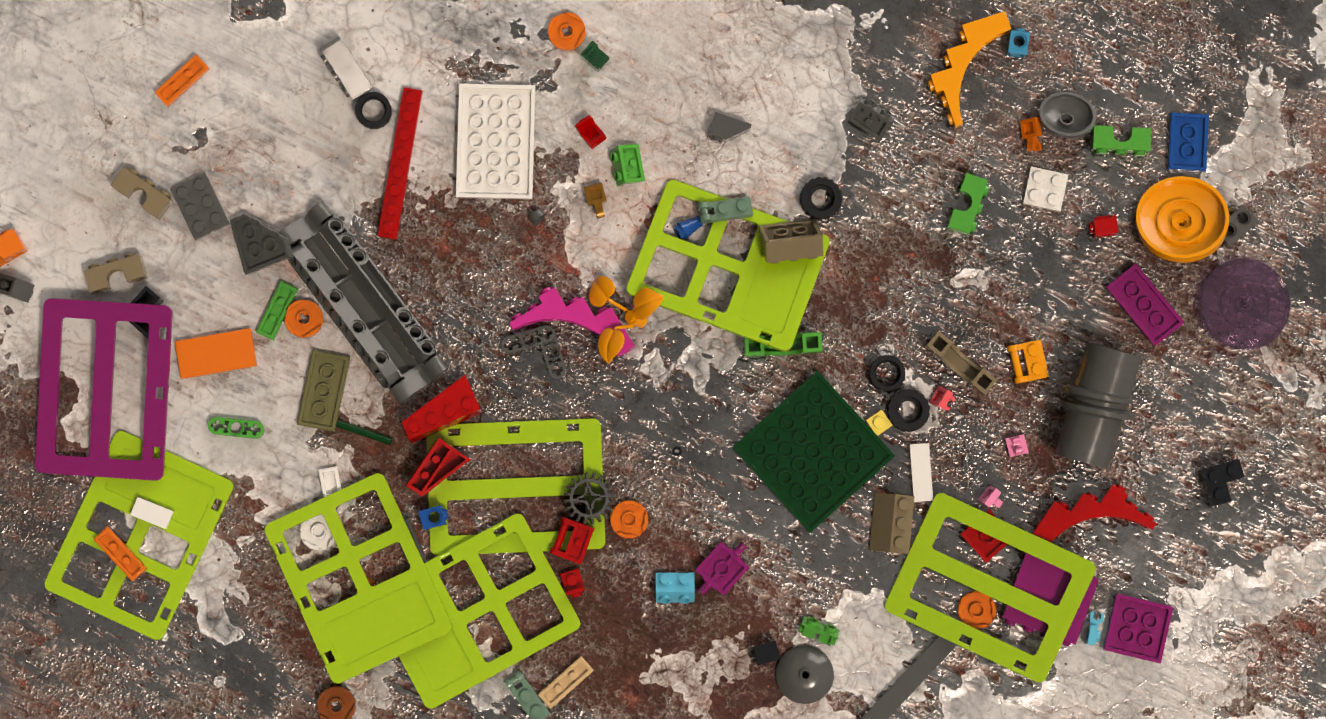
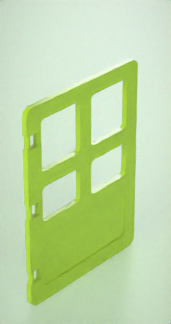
(767, 295)
(183, 489)
(378, 619)
(453, 660)

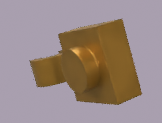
(595, 197)

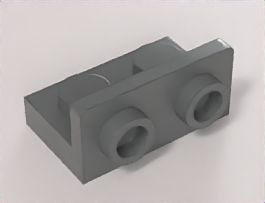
(871, 118)

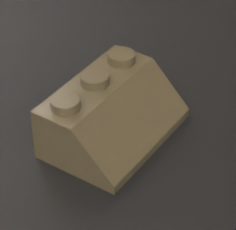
(791, 241)
(891, 523)

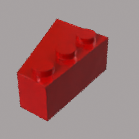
(435, 467)

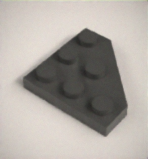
(259, 244)

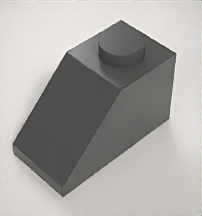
(727, 128)
(16, 288)

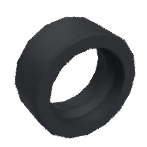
(373, 96)
(872, 373)

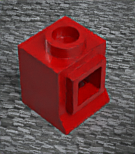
(1103, 226)

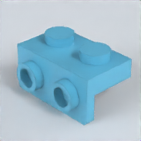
(675, 588)

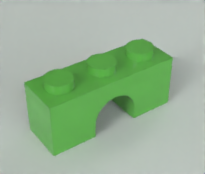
(1104, 141)
(973, 188)

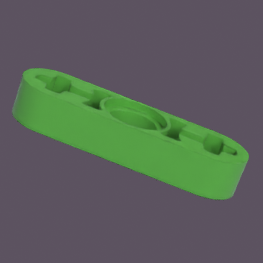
(221, 431)

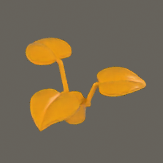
(645, 303)

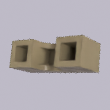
(156, 201)
(99, 276)

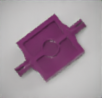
(722, 568)

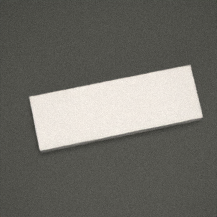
(921, 472)

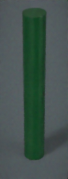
(364, 432)

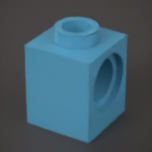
(1012, 49)

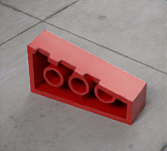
(445, 410)

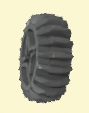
(587, 481)

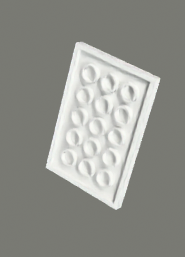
(495, 141)

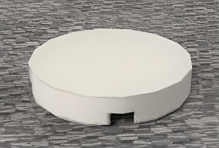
(316, 533)

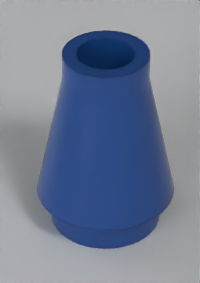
(687, 227)

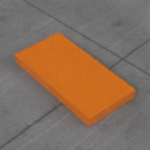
(216, 353)

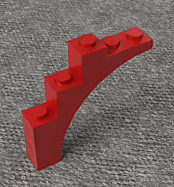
(1111, 505)

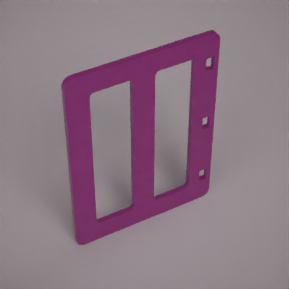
(155, 414)

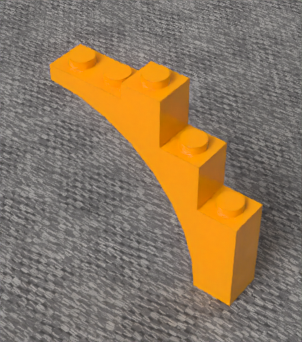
(948, 82)

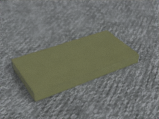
(323, 390)

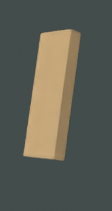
(565, 682)

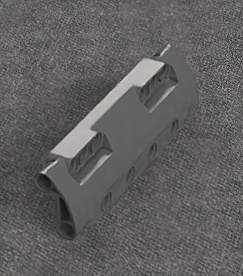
(362, 303)

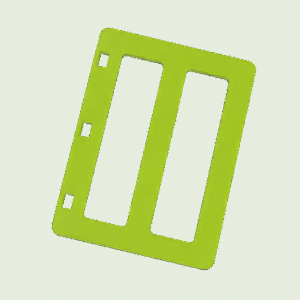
(529, 432)
(1057, 617)

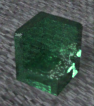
(594, 56)

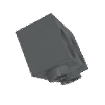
(1237, 228)

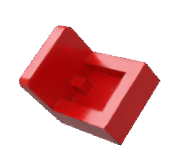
(590, 132)

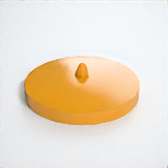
(1182, 219)

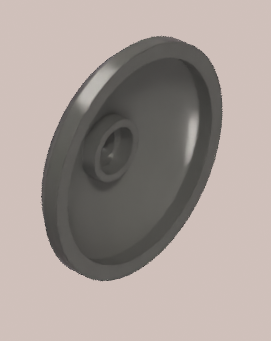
(1067, 115)
(790, 672)

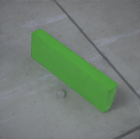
(277, 310)

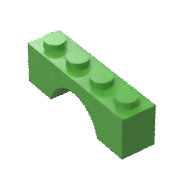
(803, 344)

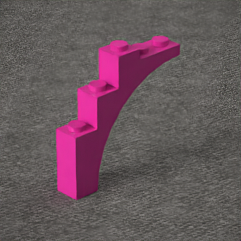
(576, 312)

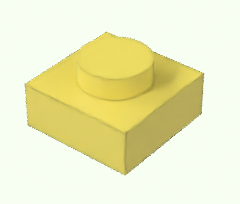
(879, 423)

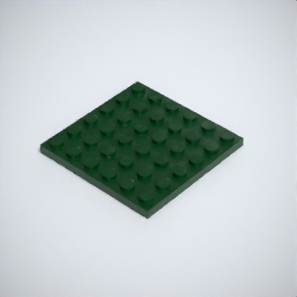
(813, 451)

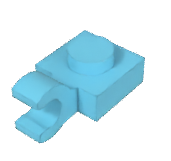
(1093, 634)

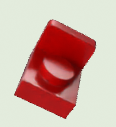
(572, 583)

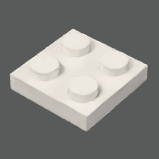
(1045, 189)

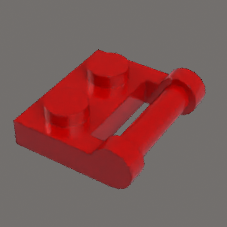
(577, 544)

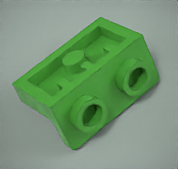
(627, 164)

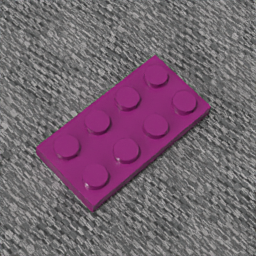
(1145, 305)

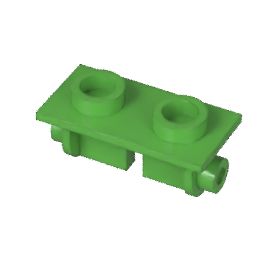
(827, 633)

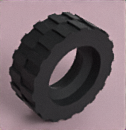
(806, 198)
(915, 397)

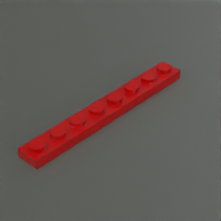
(400, 163)

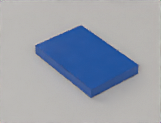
(1188, 142)

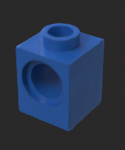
(425, 517)

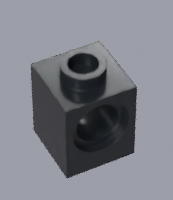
(765, 653)

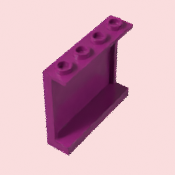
(1048, 584)

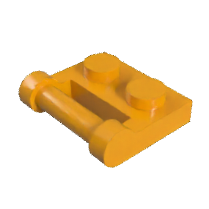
(1034, 361)

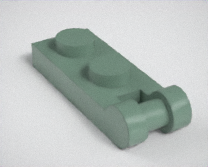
(725, 210)
(527, 697)

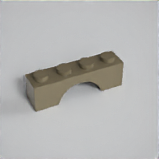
(961, 365)

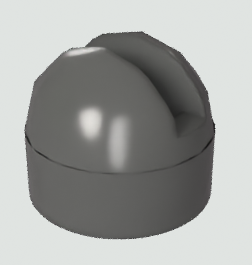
(536, 216)

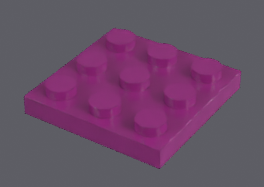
(1138, 628)

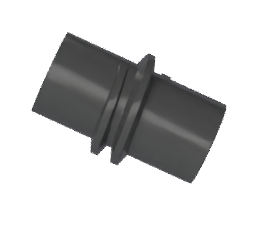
(1098, 405)

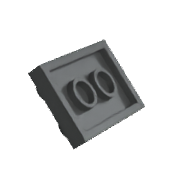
(200, 206)

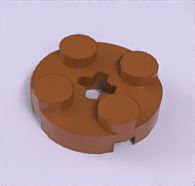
(336, 694)

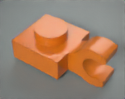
(1030, 131)

